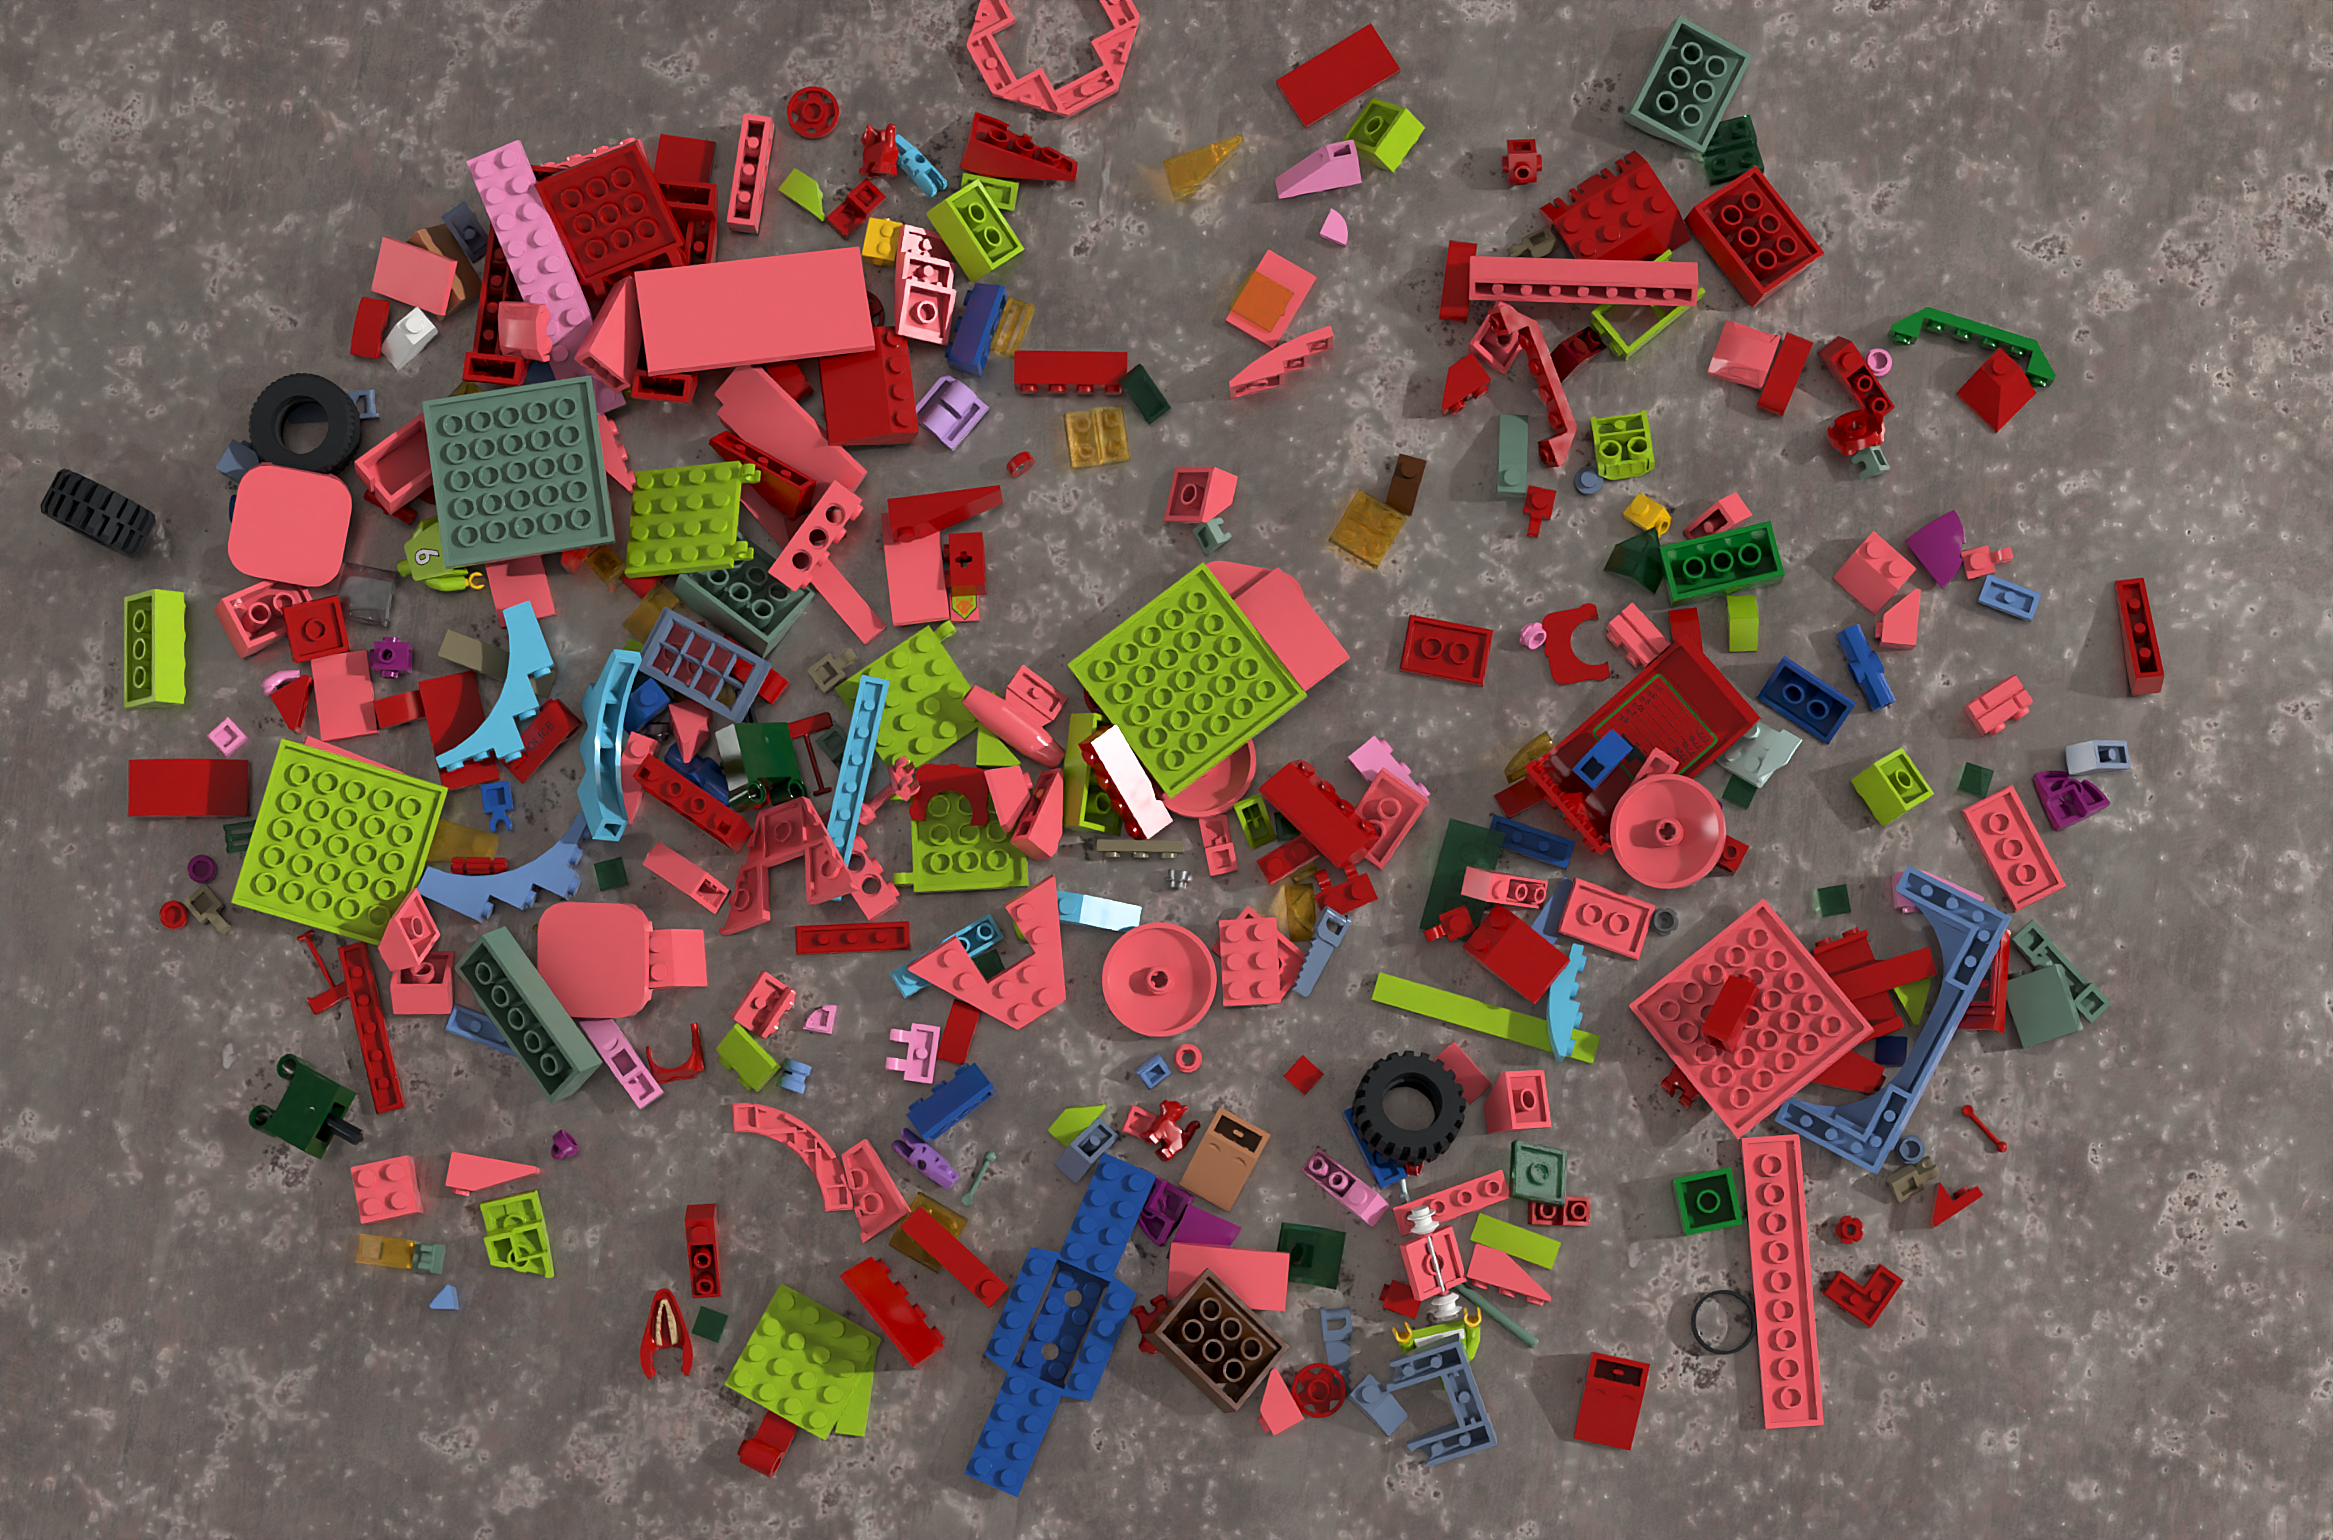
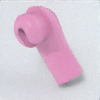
(278, 678)

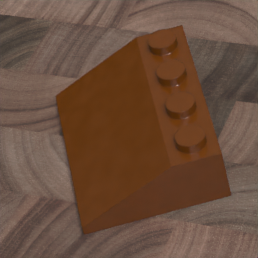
(1216, 1341)

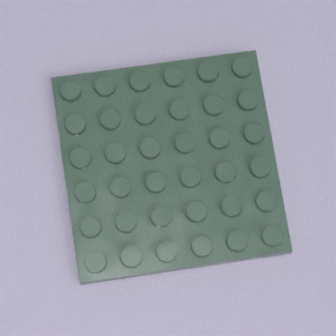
(518, 472)

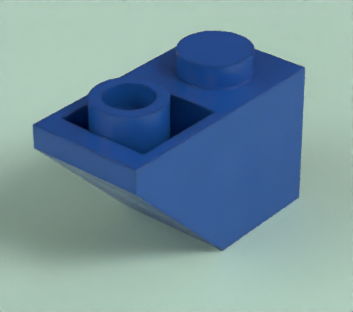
(1602, 759)

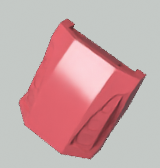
(524, 330)
(1743, 355)

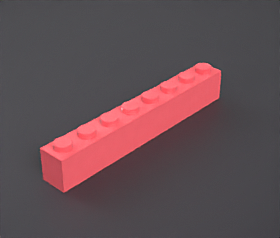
(1583, 281)

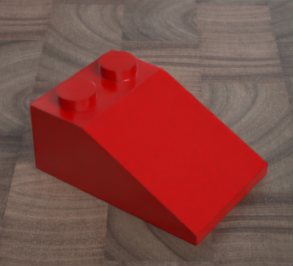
(1515, 954)

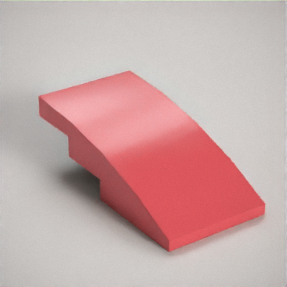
(923, 286)
(1271, 368)
(915, 578)
(1292, 629)
(1250, 1273)

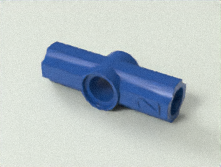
(1865, 667)
(702, 772)

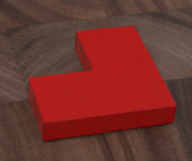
(1864, 1301)

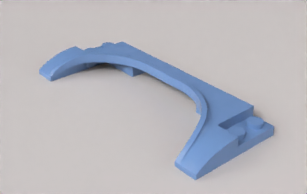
(1968, 941)

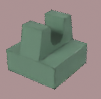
(1874, 460)
(1210, 535)
(428, 1257)

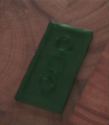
(1462, 847)

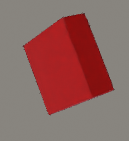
(1303, 1075)

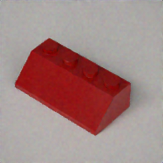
(1320, 813)

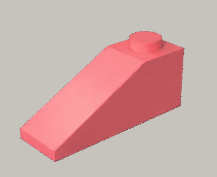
(633, 755)
(1041, 821)
(480, 1173)

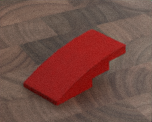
(187, 788)

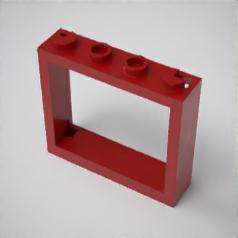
(693, 803)

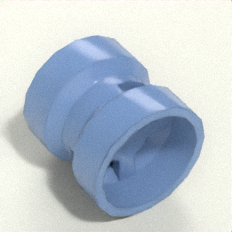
(793, 1076)

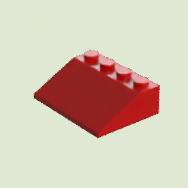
(1753, 236)
(870, 393)
(893, 1312)

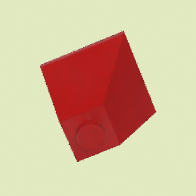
(1997, 390)

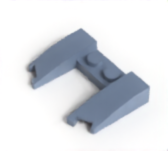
(1473, 1426)

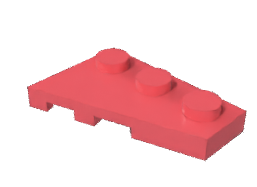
(873, 1190)

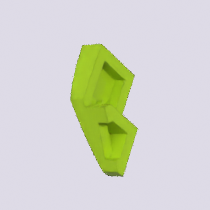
(804, 192)
(1074, 1122)

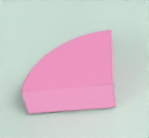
(1335, 228)
(821, 1020)

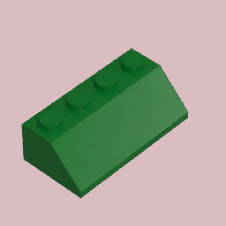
(1721, 564)

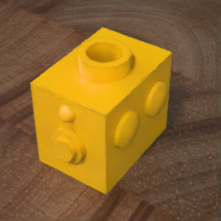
(881, 242)

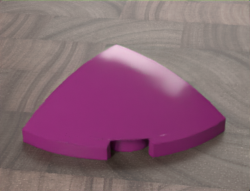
(1940, 547)
(2068, 799)
(1163, 1210)
(1204, 1228)

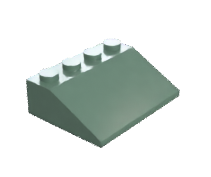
(1687, 86)
(745, 600)

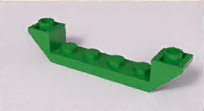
(2037, 368)

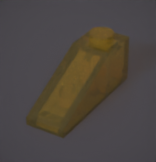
(1194, 169)

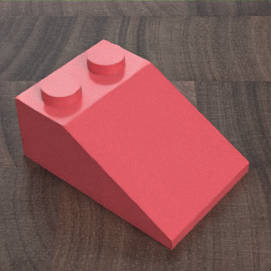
(255, 614)

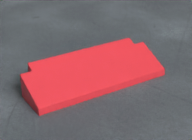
(775, 423)

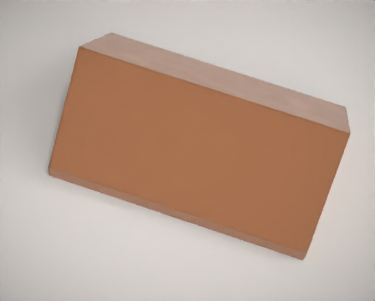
(466, 283)

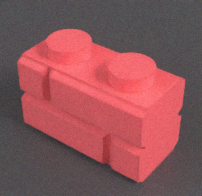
(1637, 637)
(1998, 705)

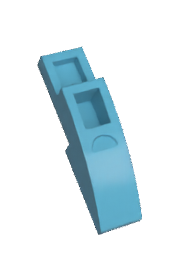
(975, 939)
(1561, 1012)

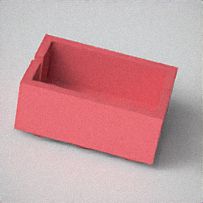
(398, 466)

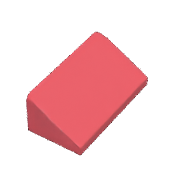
(1471, 1078)

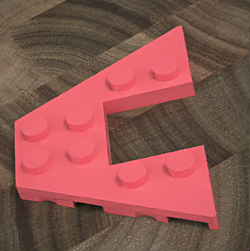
(779, 836)
(1025, 987)

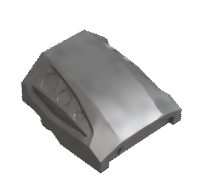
(366, 594)

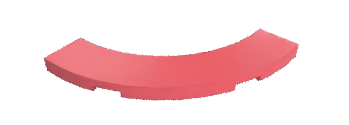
(805, 1142)

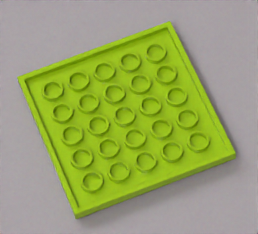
(1187, 680)
(337, 842)

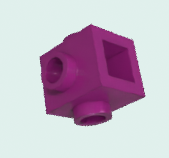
(399, 663)

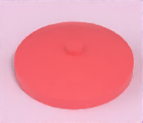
(1216, 789)
(1668, 831)
(1159, 979)

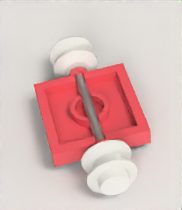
(1433, 1263)

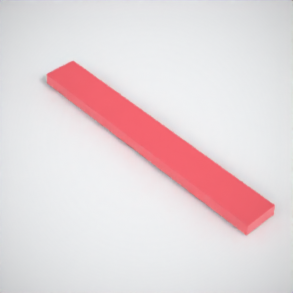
(826, 578)

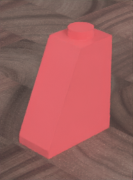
(686, 877)

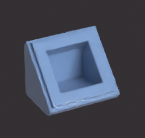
(1152, 1071)
(445, 1299)

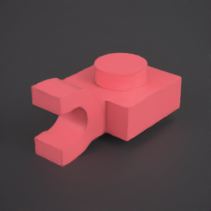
(1980, 562)

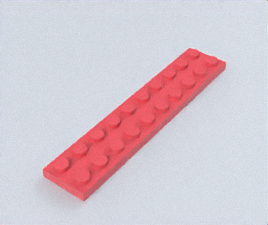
(1782, 1281)

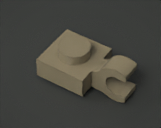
(1535, 244)
(829, 671)
(206, 907)
(1909, 1179)

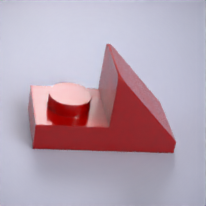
(1944, 1207)

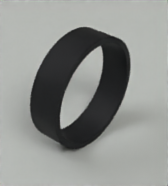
(1753, 1318)

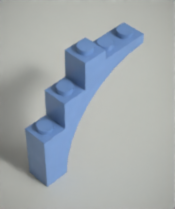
(474, 894)

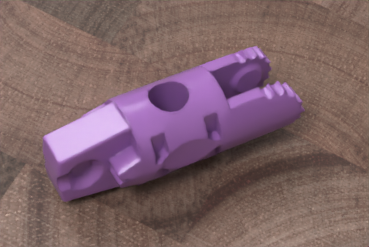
(925, 1159)

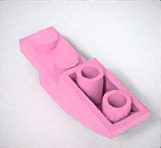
(622, 1059)

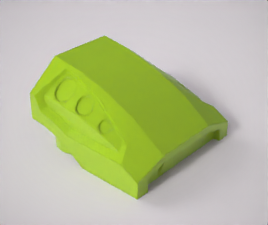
(1623, 445)

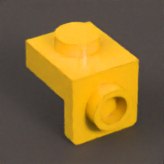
(1648, 514)

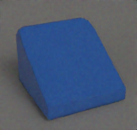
(1891, 1050)

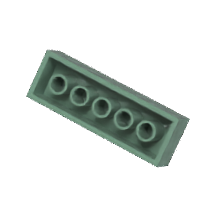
(527, 1014)

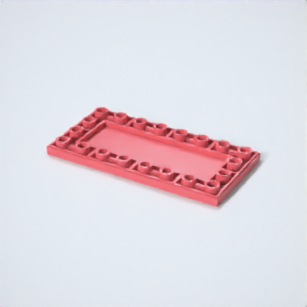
(754, 311)

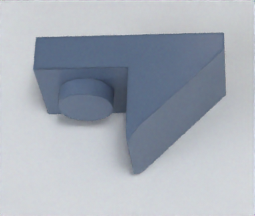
(467, 231)

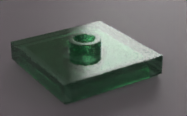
(1538, 1173)

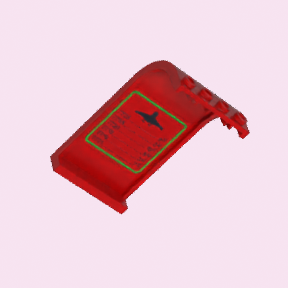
(1672, 705)

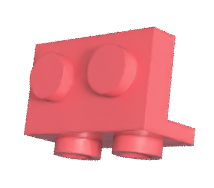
(764, 1005)

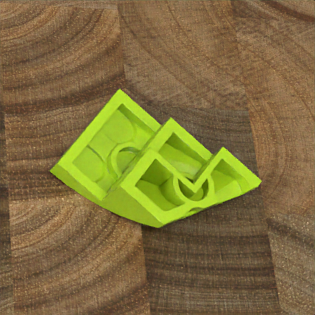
(517, 1233)

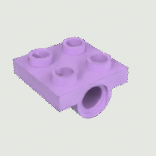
(950, 411)

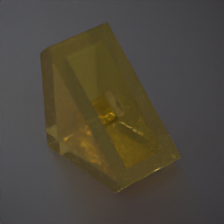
(607, 566)
(385, 1251)

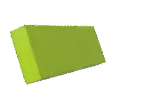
(1515, 1241)
(855, 1413)

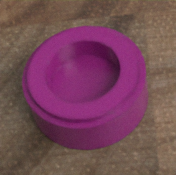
(202, 869)

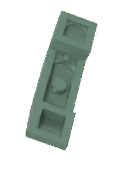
(2038, 948)

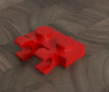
(1347, 895)

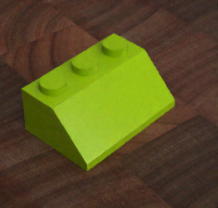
(974, 231)

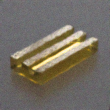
(1004, 348)

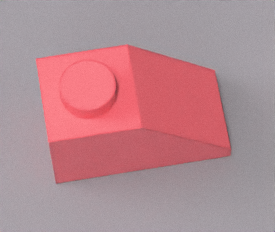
(1721, 517)
(1900, 623)
(690, 726)
(1278, 1406)

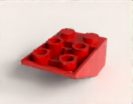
(1611, 1400)

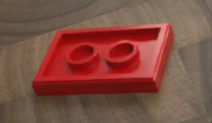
(1446, 650)

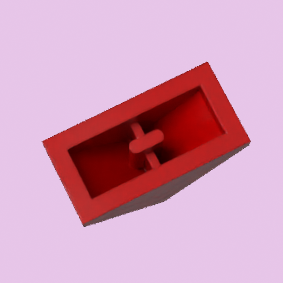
(293, 701)

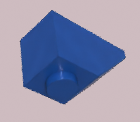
(645, 705)

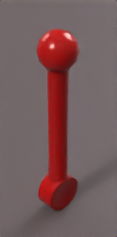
(1968, 1111)

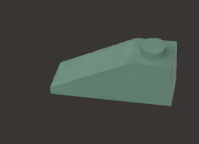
(1512, 456)

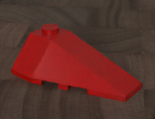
(1001, 153)

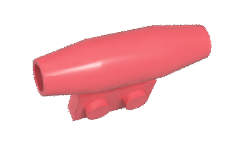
(1021, 714)

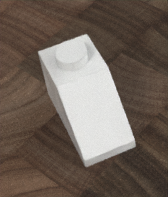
(409, 338)

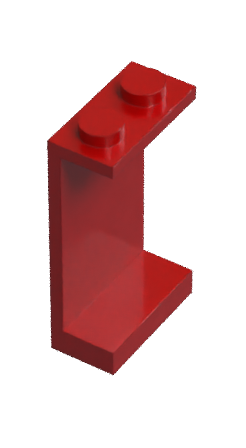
(1850, 954)

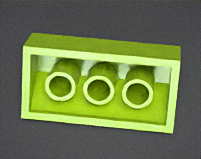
(154, 649)
(1084, 801)

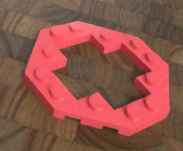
(1035, 89)

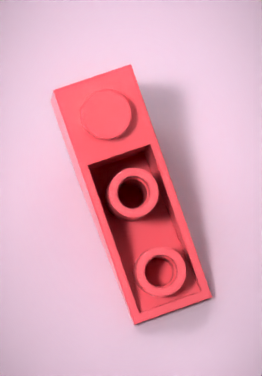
(615, 455)
(1504, 888)
(1497, 1269)

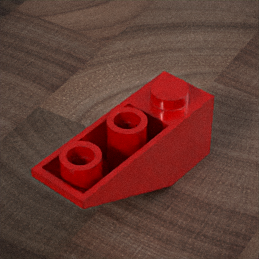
(1855, 376)
(703, 1250)

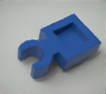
(496, 801)

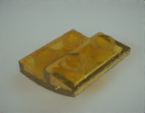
(1096, 437)
(1368, 529)
(945, 1216)

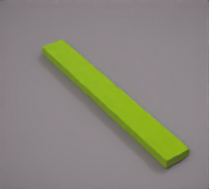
(1477, 1015)

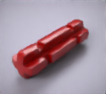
(478, 865)

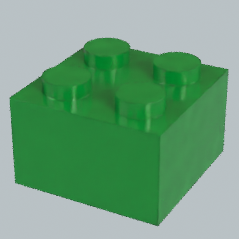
(1706, 1202)

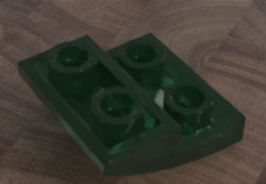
(1732, 151)

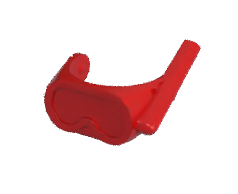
(684, 1072)

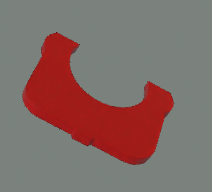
(1563, 663)
(952, 777)

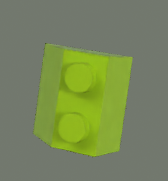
(1384, 133)
(1892, 787)
(747, 1058)

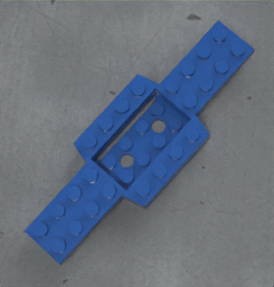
(1037, 1384)

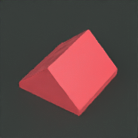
(1495, 350)

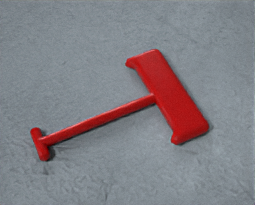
(808, 726)
(330, 997)

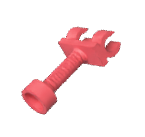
(899, 778)

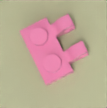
(921, 1052)

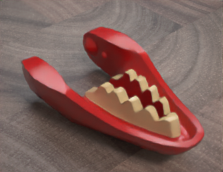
(665, 1330)

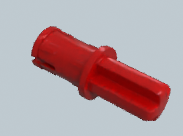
(405, 514)

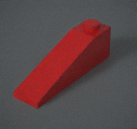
(779, 483)
(928, 513)
(2139, 637)
(954, 1256)

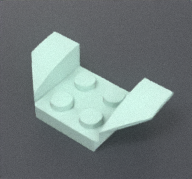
(1759, 753)

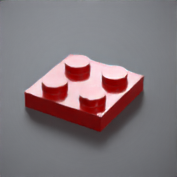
(315, 628)

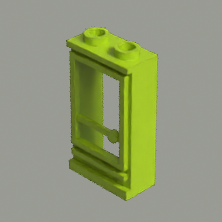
(1617, 344)

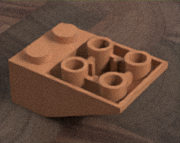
(1224, 1159)

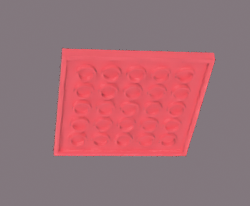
(1791, 1033)

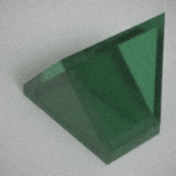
(1638, 561)

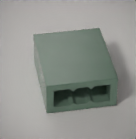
(2042, 1004)

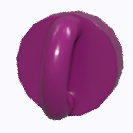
(566, 1144)

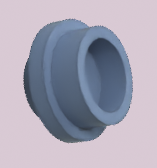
(1587, 480)
(1910, 1149)

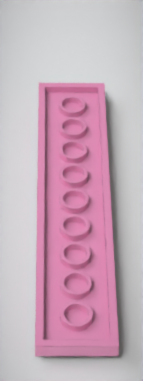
(538, 259)

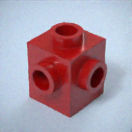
(1521, 161)

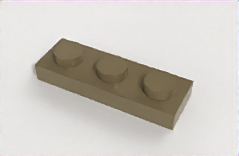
(1139, 848)

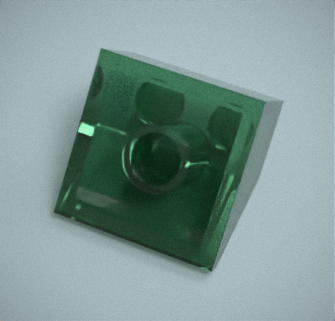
(1313, 1254)

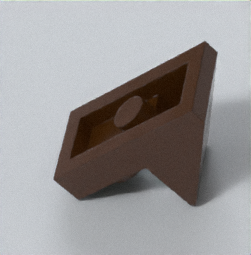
(1405, 484)

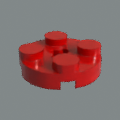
(1856, 431)

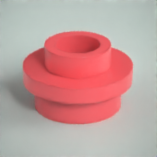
(1184, 1049)

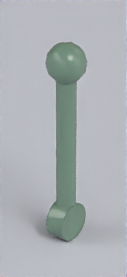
(967, 1198)

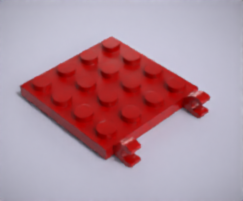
(611, 215)

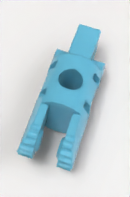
(919, 168)

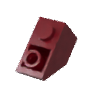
(1576, 353)

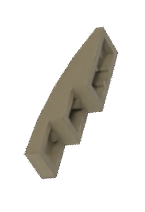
(488, 660)

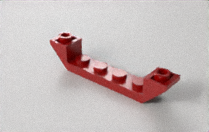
(1556, 447)

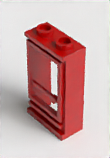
(1991, 1014)

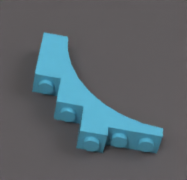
(499, 731)
(600, 748)

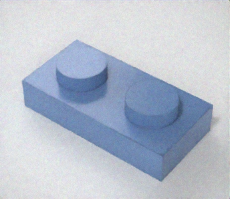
(2009, 597)

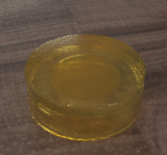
(1303, 872)

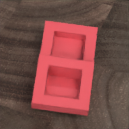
(1218, 844)

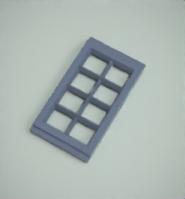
(748, 689)

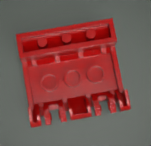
(1619, 215)

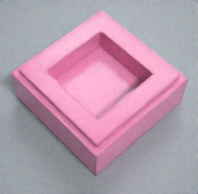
(227, 737)

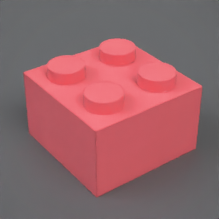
(387, 1190)

